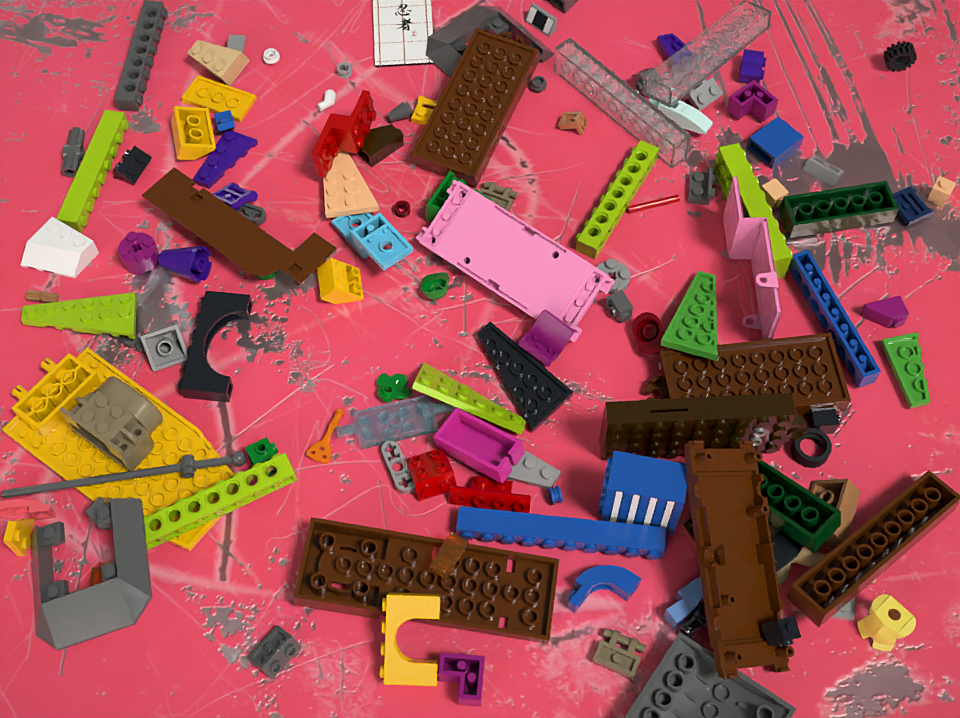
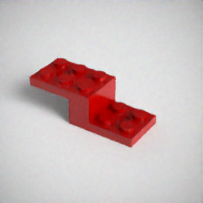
(344, 133)

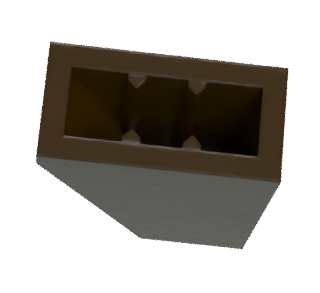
(381, 143)

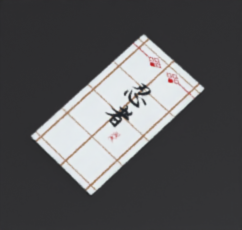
(401, 32)

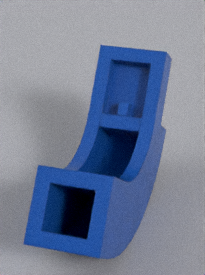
(603, 578)

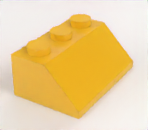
(192, 132)

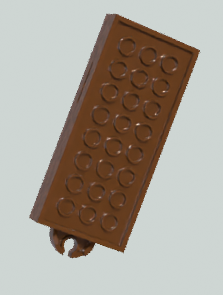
(476, 106)
(793, 365)

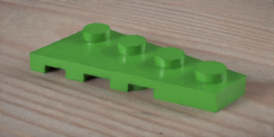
(906, 363)

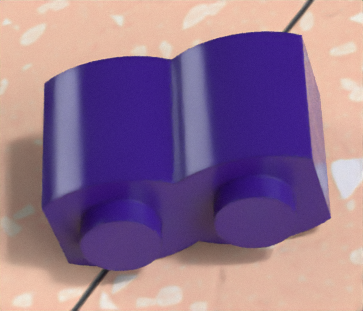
(751, 66)

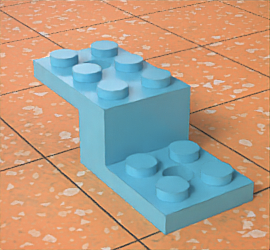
(372, 236)

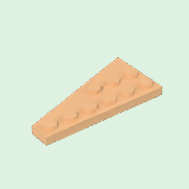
(346, 190)

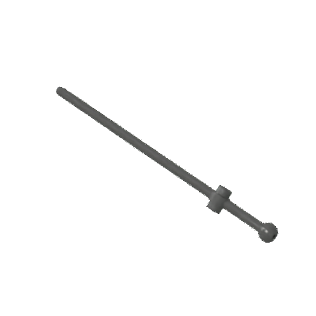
(186, 466)

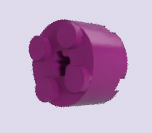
(138, 253)

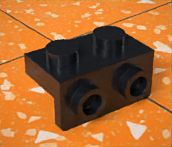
(133, 165)

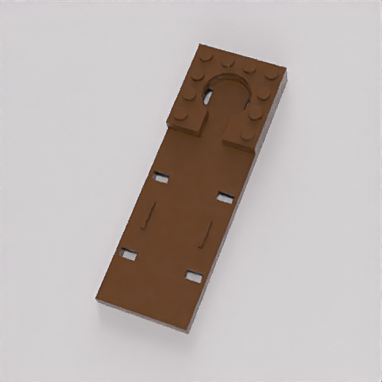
(399, 562)

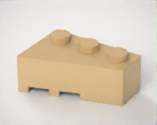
(219, 60)

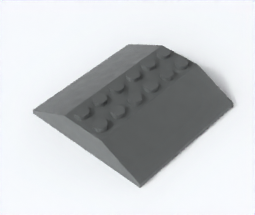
(690, 687)

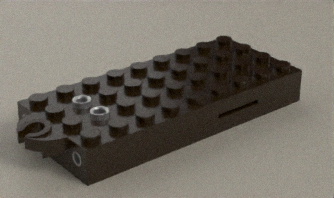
(665, 425)

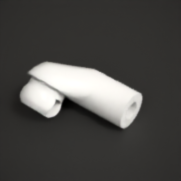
(329, 100)

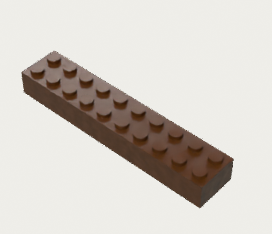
(872, 548)

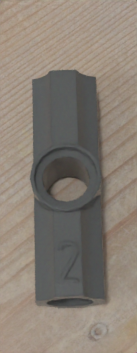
(73, 152)

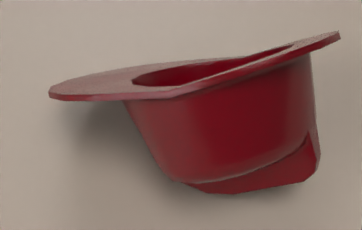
(648, 333)

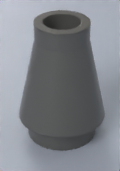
(400, 112)

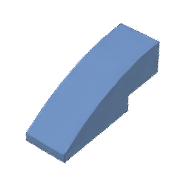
(688, 600)

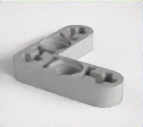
(404, 474)

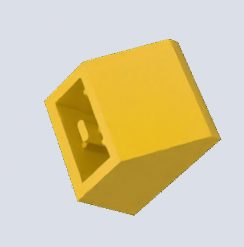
(339, 282)

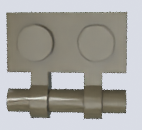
(502, 200)
(618, 659)

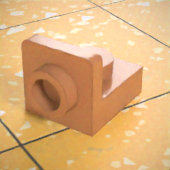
(573, 120)

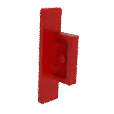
(489, 494)

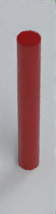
(654, 203)

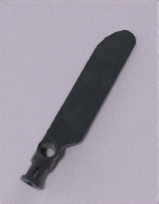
(784, 552)

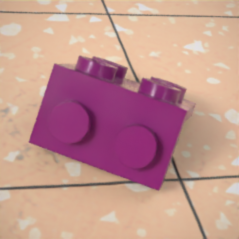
(546, 338)

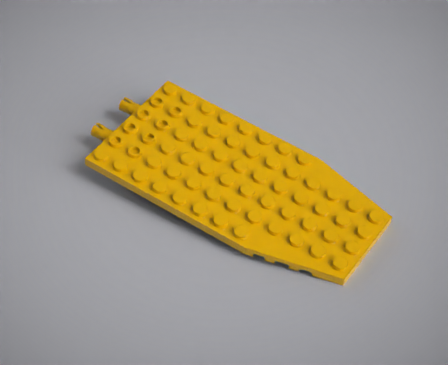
(49, 438)

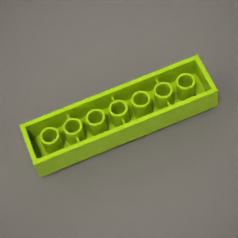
(732, 162)

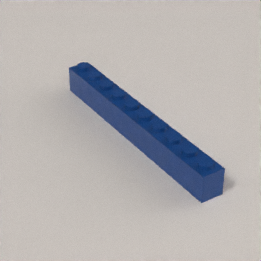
(561, 532)

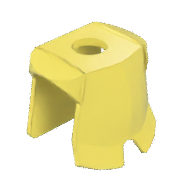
(886, 622)

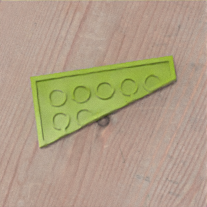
(92, 315)
(446, 389)

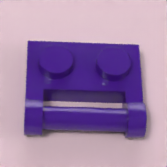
(235, 196)

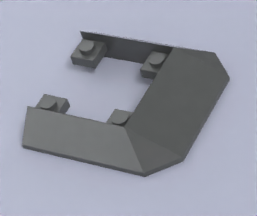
(448, 43)
(101, 608)

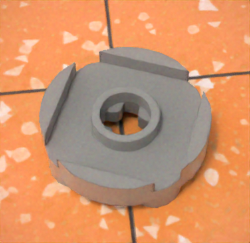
(621, 274)

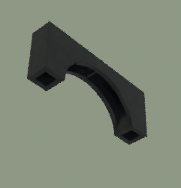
(216, 312)

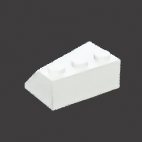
(59, 250)

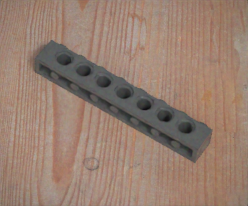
(141, 56)

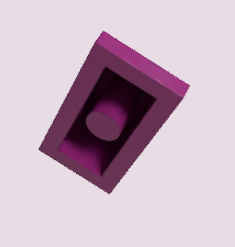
(886, 312)

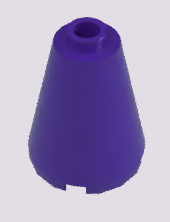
(187, 262)

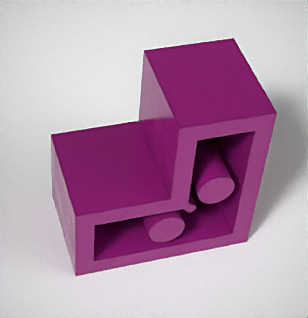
(752, 99)
(467, 671)

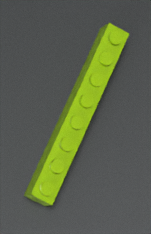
(93, 170)

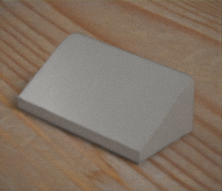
(823, 170)

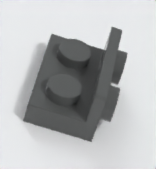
(700, 187)
(274, 652)

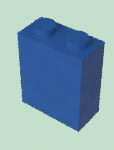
(775, 142)

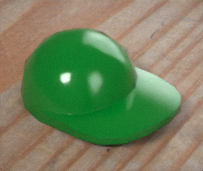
(435, 285)

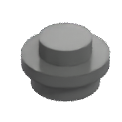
(538, 83)

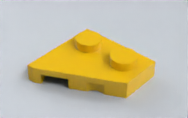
(18, 535)

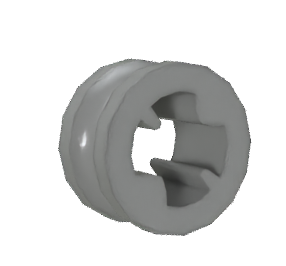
(343, 73)

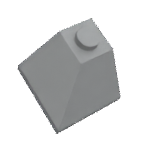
(164, 346)

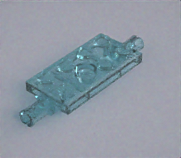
(395, 421)

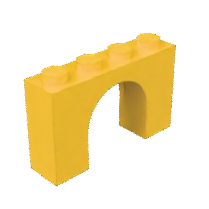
(399, 668)

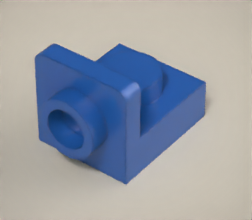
(224, 120)

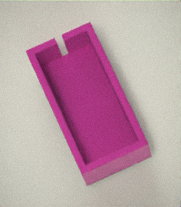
(479, 445)

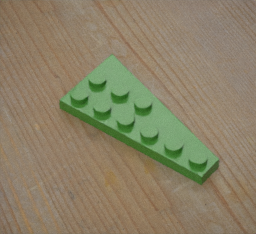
(695, 321)

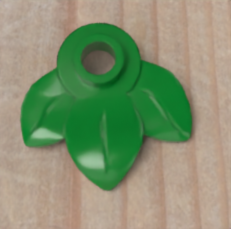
(392, 387)

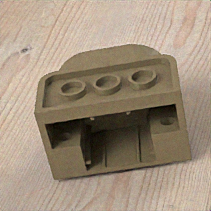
(116, 422)

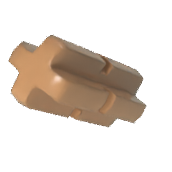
(42, 296)

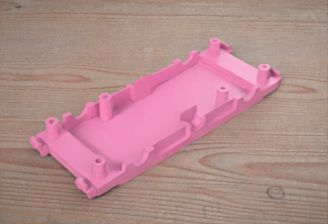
(513, 258)

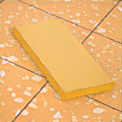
(218, 98)

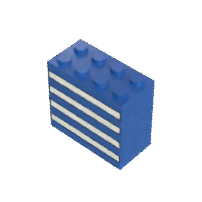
(643, 491)

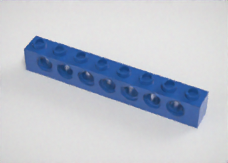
(834, 319)

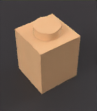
(941, 191)
(774, 193)

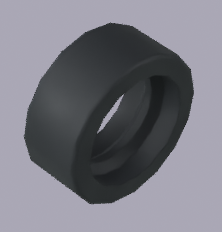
(808, 461)

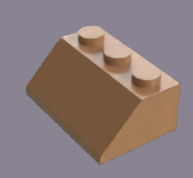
(844, 497)

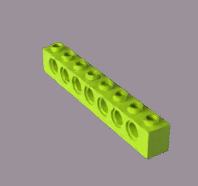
(618, 197)
(246, 494)

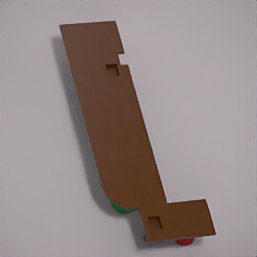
(233, 233)

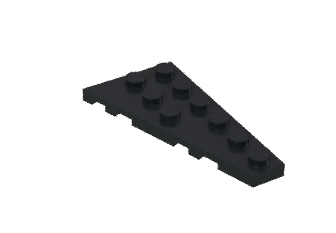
(528, 382)

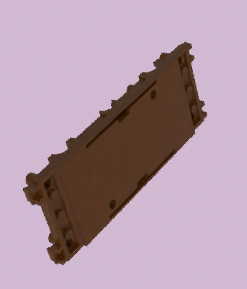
(734, 556)

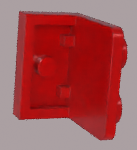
(431, 473)

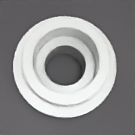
(271, 56)

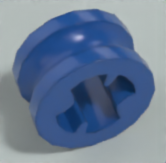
(555, 495)

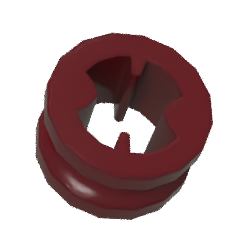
(400, 204)

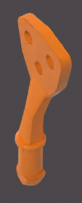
(325, 442)

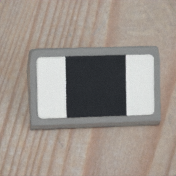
(541, 20)

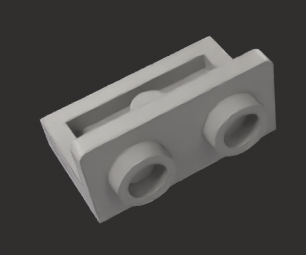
(704, 94)

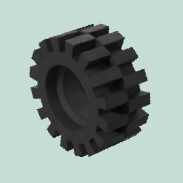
(900, 56)

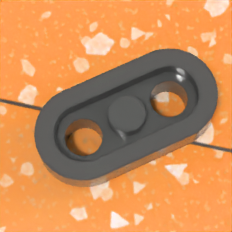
(252, 213)

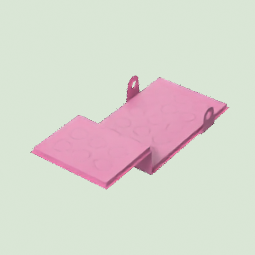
(751, 240)

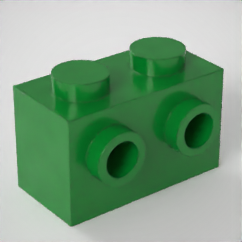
(261, 452)

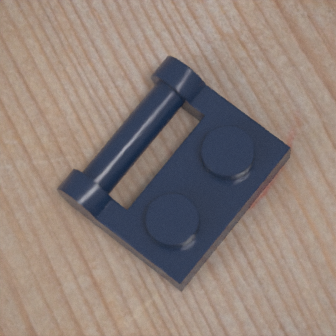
(907, 208)

